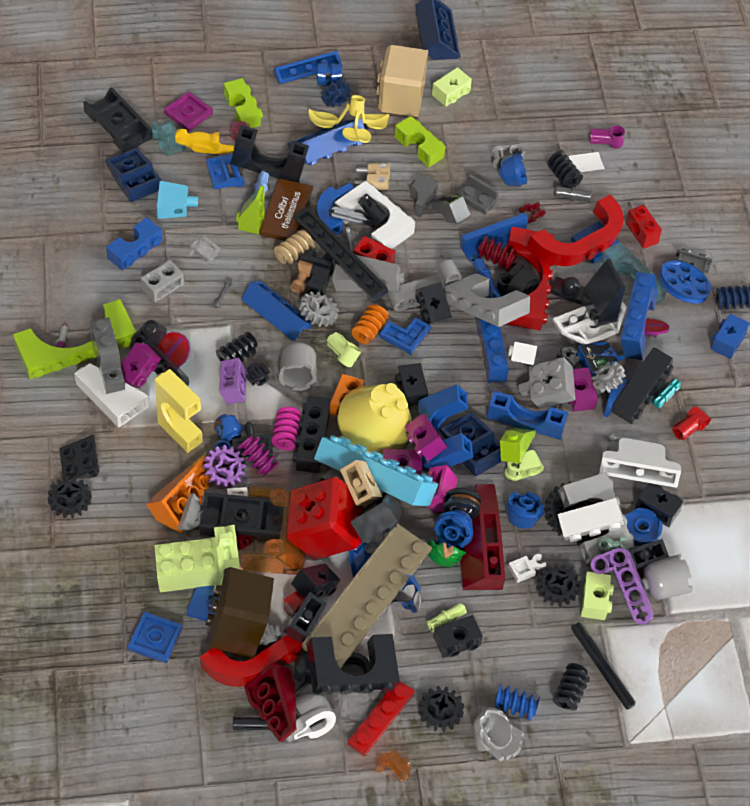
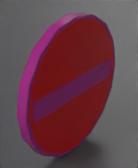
(655, 327)
(176, 347)

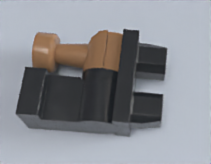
(314, 268)

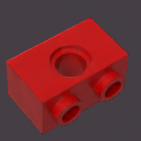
(643, 226)

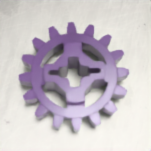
(222, 459)

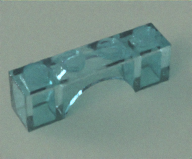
(628, 264)

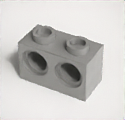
(162, 281)

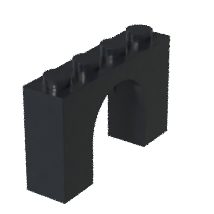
(249, 157)
(329, 678)

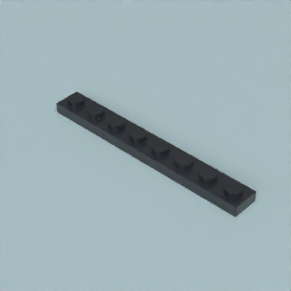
(341, 254)

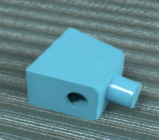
(174, 200)

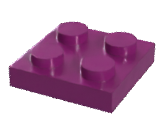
(188, 111)

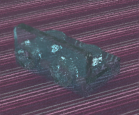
(166, 138)

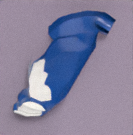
(409, 594)

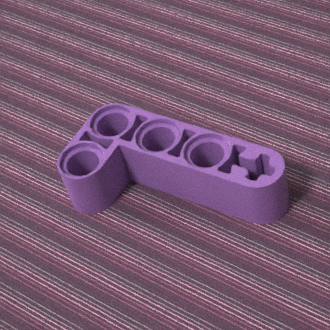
(627, 587)

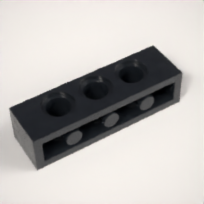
(314, 408)

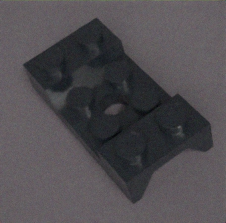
(126, 132)
(222, 509)

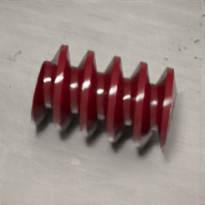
(497, 253)

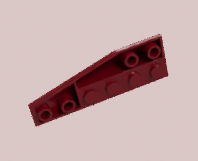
(484, 560)

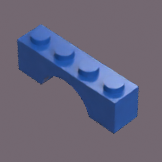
(495, 355)
(507, 411)

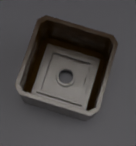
(239, 611)

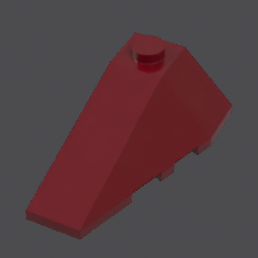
(275, 699)

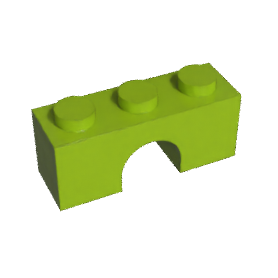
(239, 93)
(430, 148)

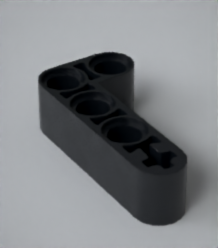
(146, 335)

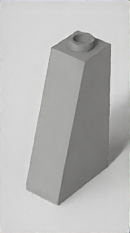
(387, 272)

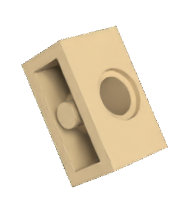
(361, 483)

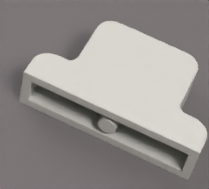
(640, 462)

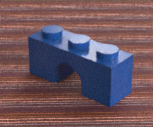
(126, 253)

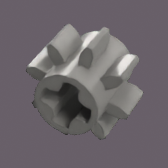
(270, 635)

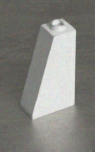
(117, 406)

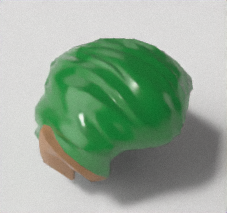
(445, 556)

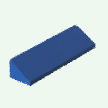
(304, 67)

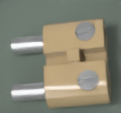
(377, 175)

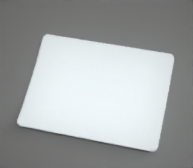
(587, 161)

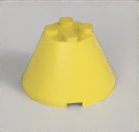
(375, 417)

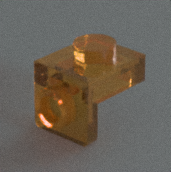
(399, 765)

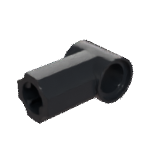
(505, 278)

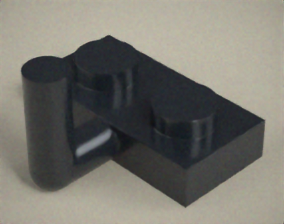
(248, 427)

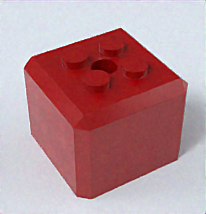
(321, 518)

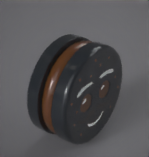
(464, 500)

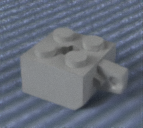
(550, 383)

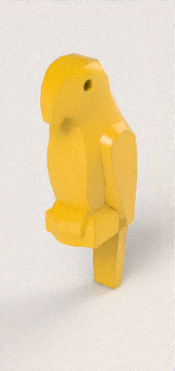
(202, 142)

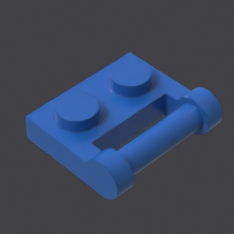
(219, 174)

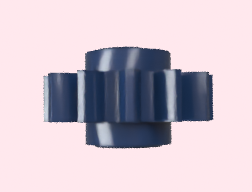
(336, 93)

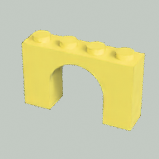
(174, 408)

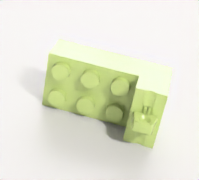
(196, 561)

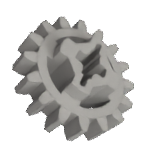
(318, 309)

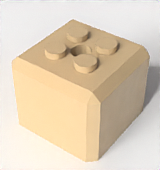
(402, 80)

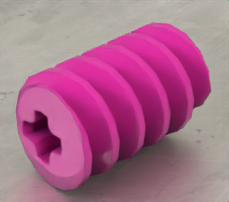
(286, 428)

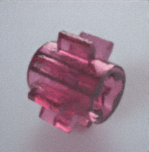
(234, 128)

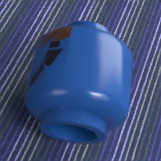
(228, 427)

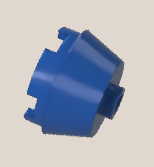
(513, 170)
(524, 509)
(454, 528)

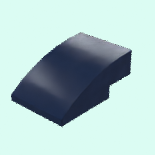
(134, 174)
(484, 445)

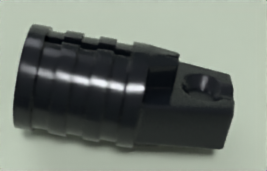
(373, 209)

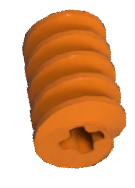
(369, 324)

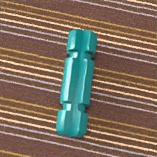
(666, 393)

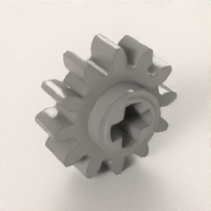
(608, 377)

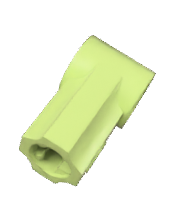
(345, 350)

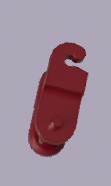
(527, 207)

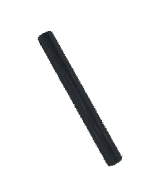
(603, 666)

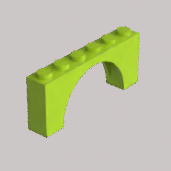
(43, 358)

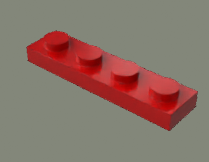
(380, 718)

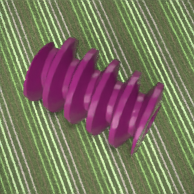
(258, 455)

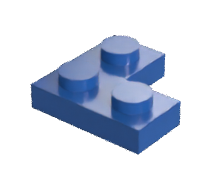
(408, 338)

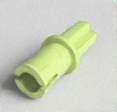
(446, 616)

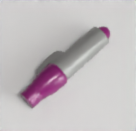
(60, 342)

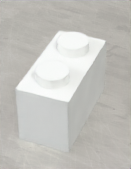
(522, 353)

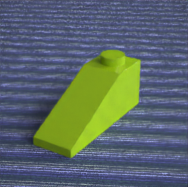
(252, 213)
(515, 444)

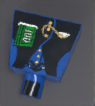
(598, 354)

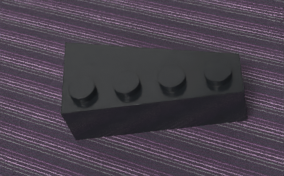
(643, 385)

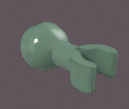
(606, 544)

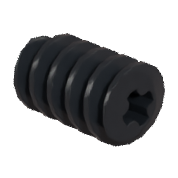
(564, 169)
(238, 348)
(571, 687)

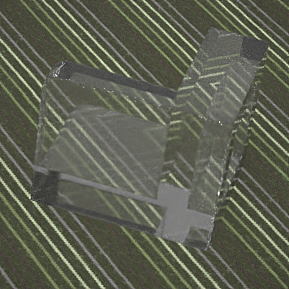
(355, 706)

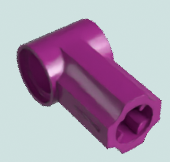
(613, 137)

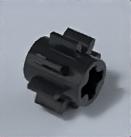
(257, 374)

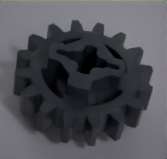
(69, 497)
(557, 587)
(432, 702)

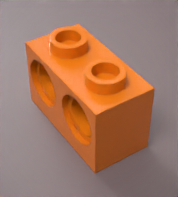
(344, 386)

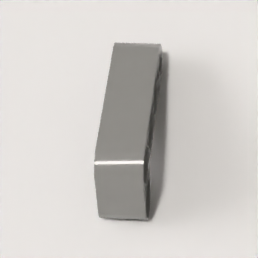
(406, 297)

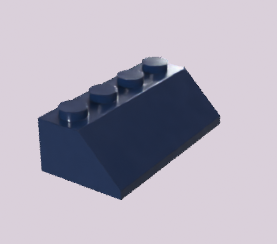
(437, 30)

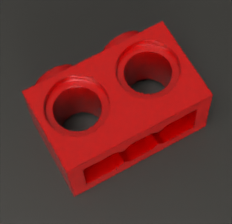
(374, 250)

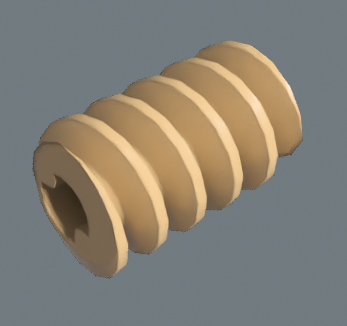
(294, 246)

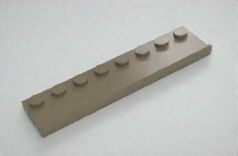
(370, 592)

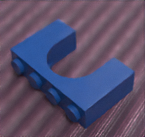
(642, 299)
(439, 408)

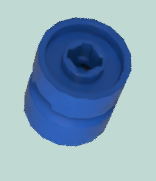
(335, 73)

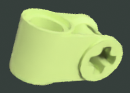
(529, 466)

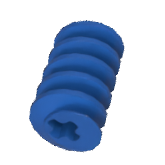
(516, 702)

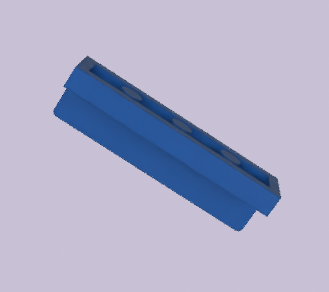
(499, 231)
(275, 309)

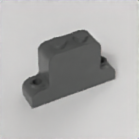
(107, 354)

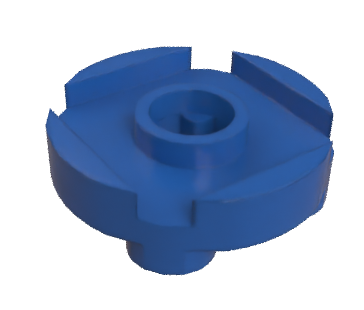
(650, 521)

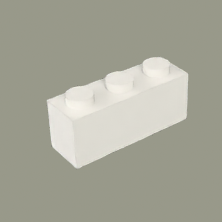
(591, 520)

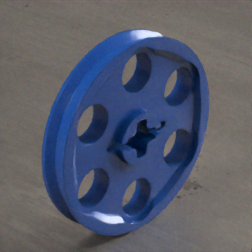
(691, 286)

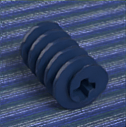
(733, 296)

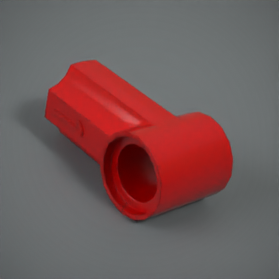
(694, 421)

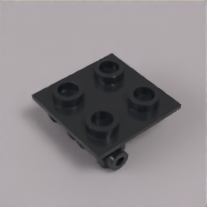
(79, 458)

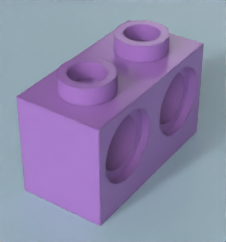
(232, 381)

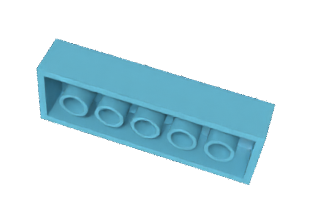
(388, 475)

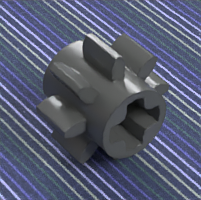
(569, 354)

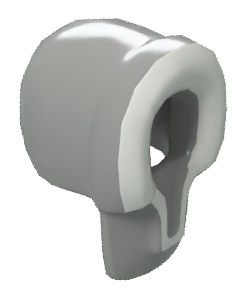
(313, 715)

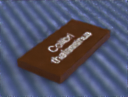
(286, 202)

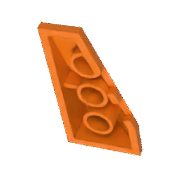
(170, 501)

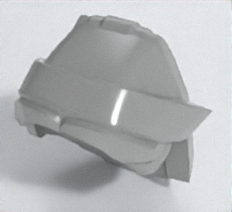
(496, 734)

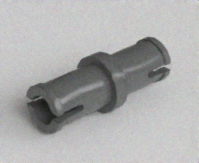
(573, 193)

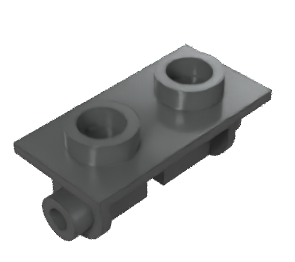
(700, 261)

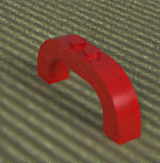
(571, 254)
(240, 673)

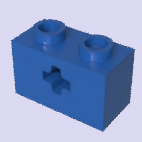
(730, 335)

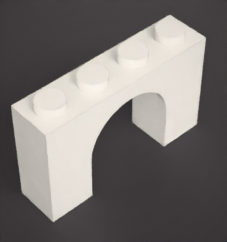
(399, 224)

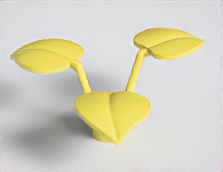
(356, 107)

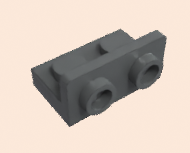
(479, 194)

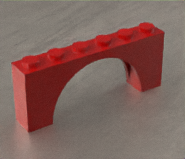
(518, 240)

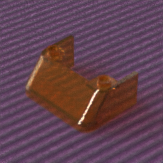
(277, 555)

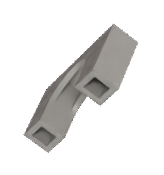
(469, 297)
(595, 490)

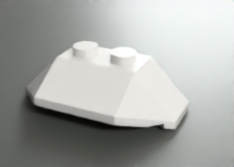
(580, 328)

